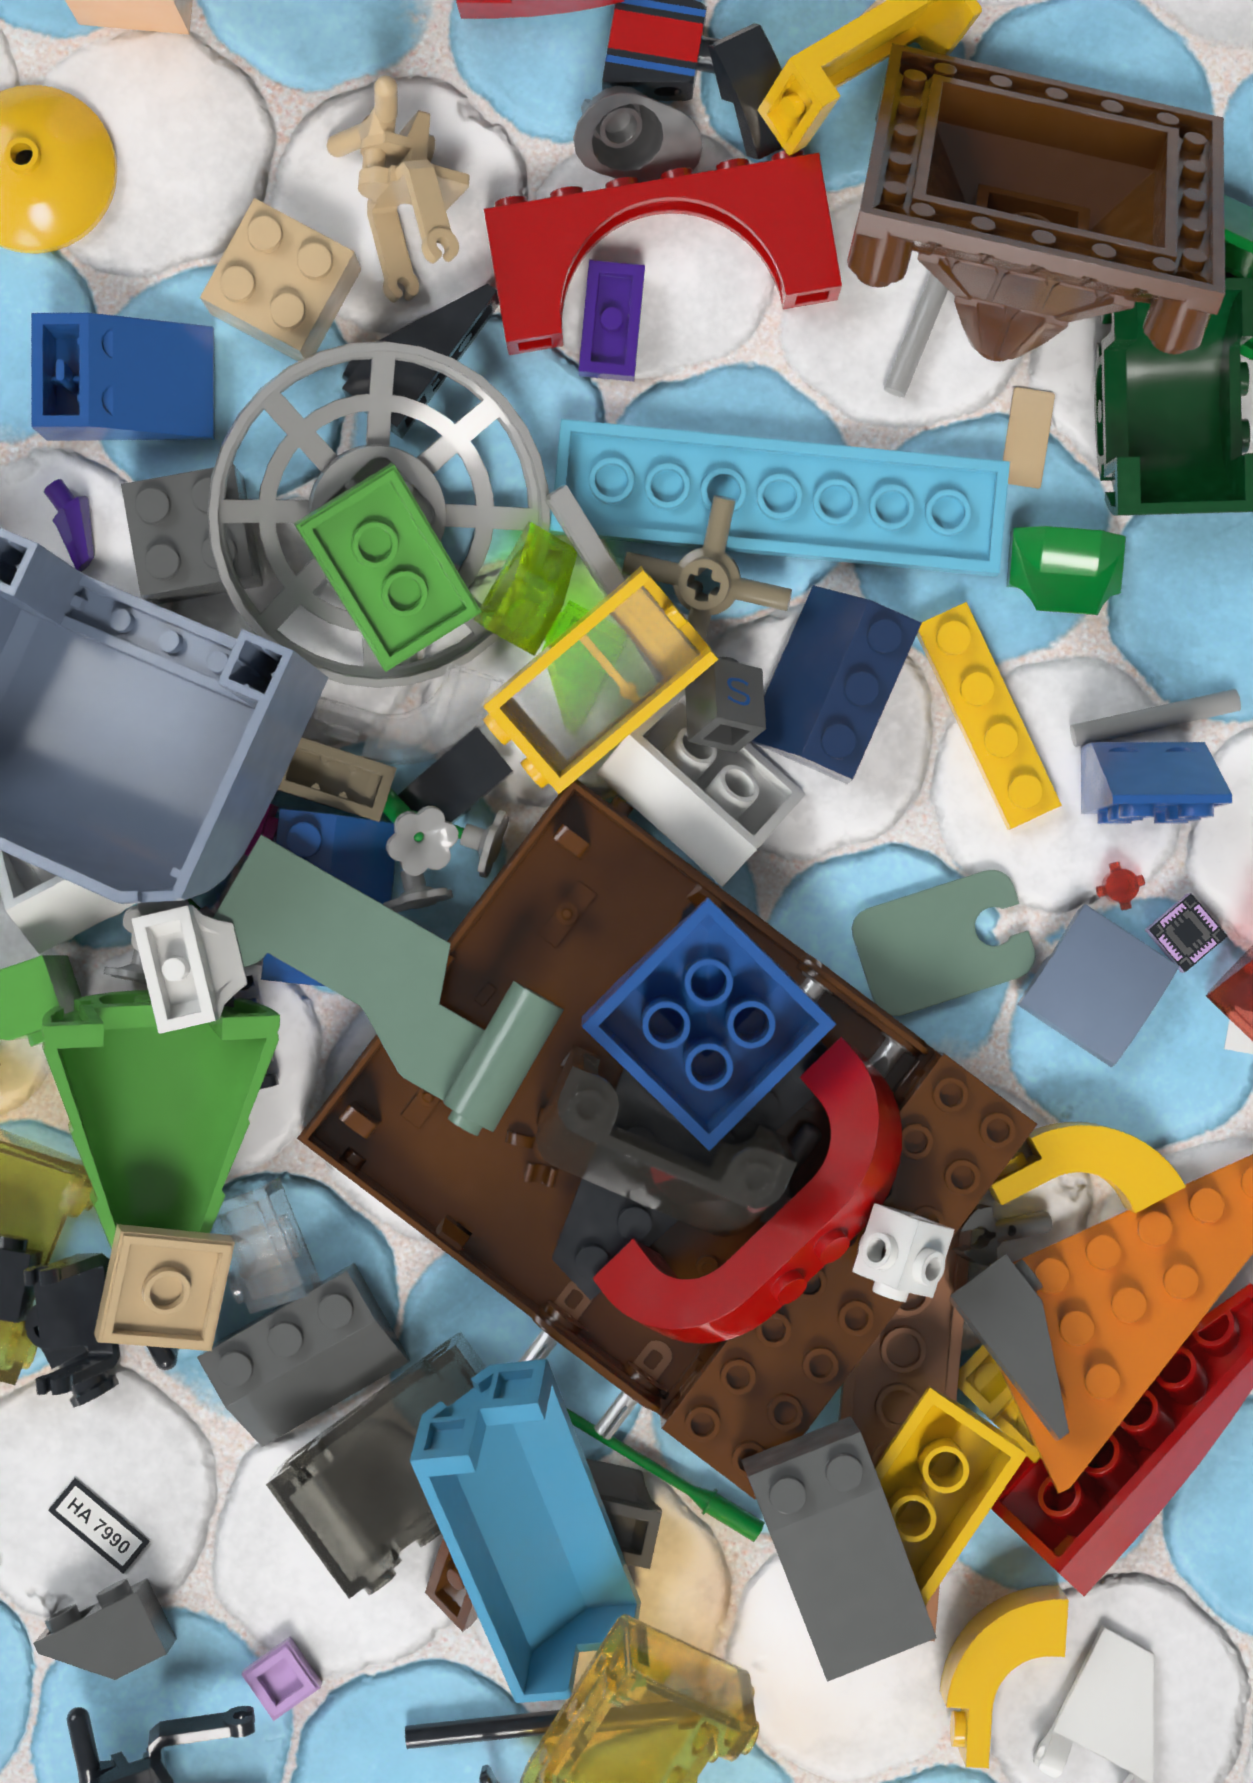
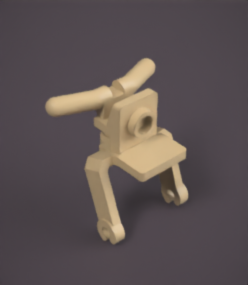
(396, 173)

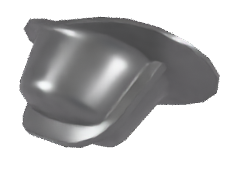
(635, 136)

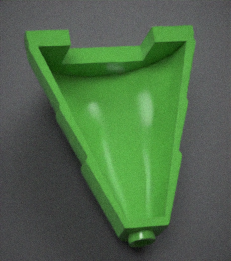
(154, 1109)

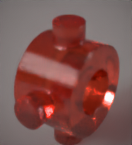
(1120, 886)

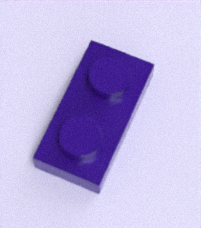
(611, 320)

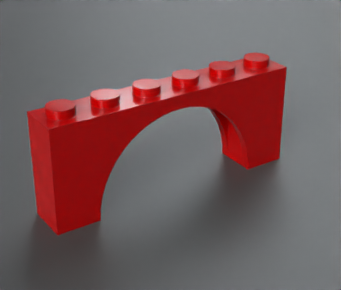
(769, 204)

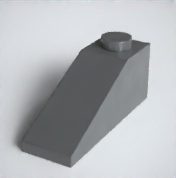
(1013, 1328)

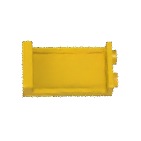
(810, 79)

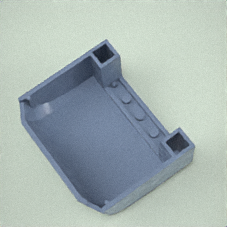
(134, 733)

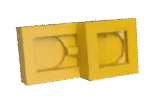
(987, 1389)

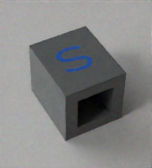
(726, 705)

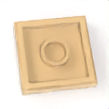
(164, 1288)

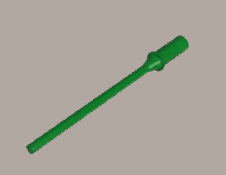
(707, 1500)

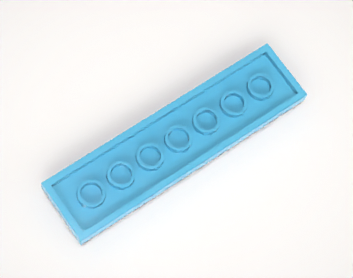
(787, 496)

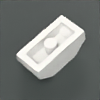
(188, 965)

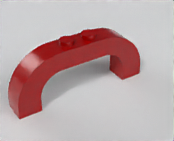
(798, 1239)

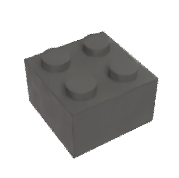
(173, 540)

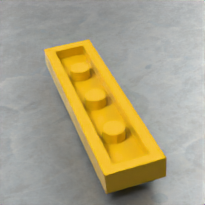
(987, 716)

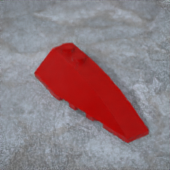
(1144, 1458)

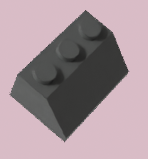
(304, 1356)

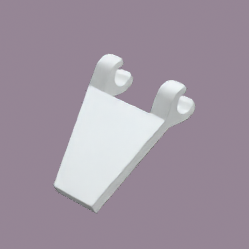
(1107, 1711)

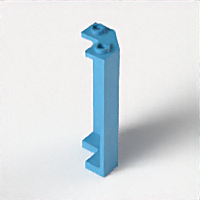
(524, 1525)

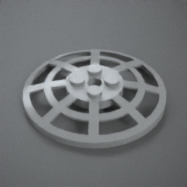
(356, 465)

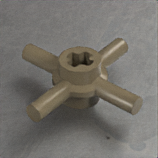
(723, 569)

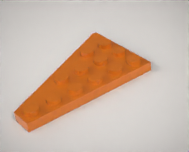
(1128, 1300)

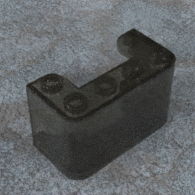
(355, 1480)

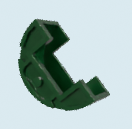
(1174, 421)

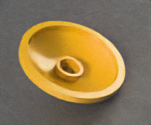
(65, 182)

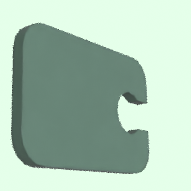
(928, 948)

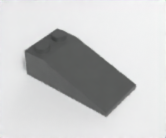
(839, 1548)

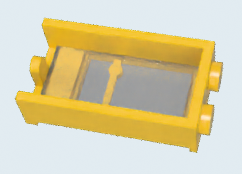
(598, 682)

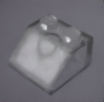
(269, 1250)

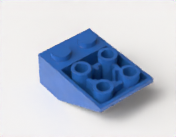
(121, 378)
(1150, 780)

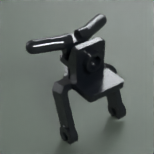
(67, 1314)
(152, 1767)

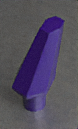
(72, 523)

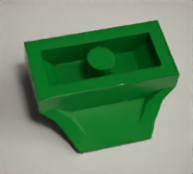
(1066, 567)

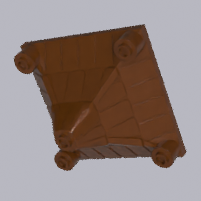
(1042, 202)

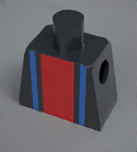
(658, 48)

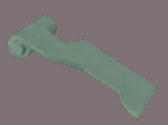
(393, 975)

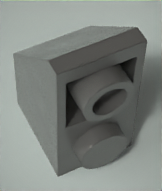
(112, 1635)

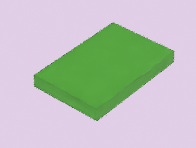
(388, 567)

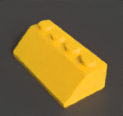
(943, 1481)

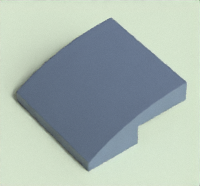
(1098, 985)

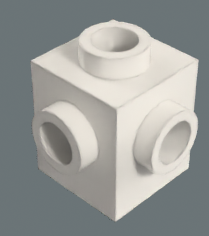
(902, 1253)

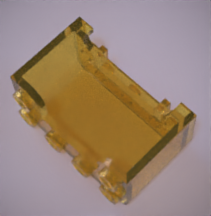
(647, 1713)

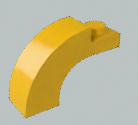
(1123, 1161)
(988, 1648)

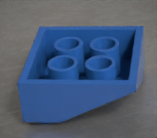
(707, 1022)

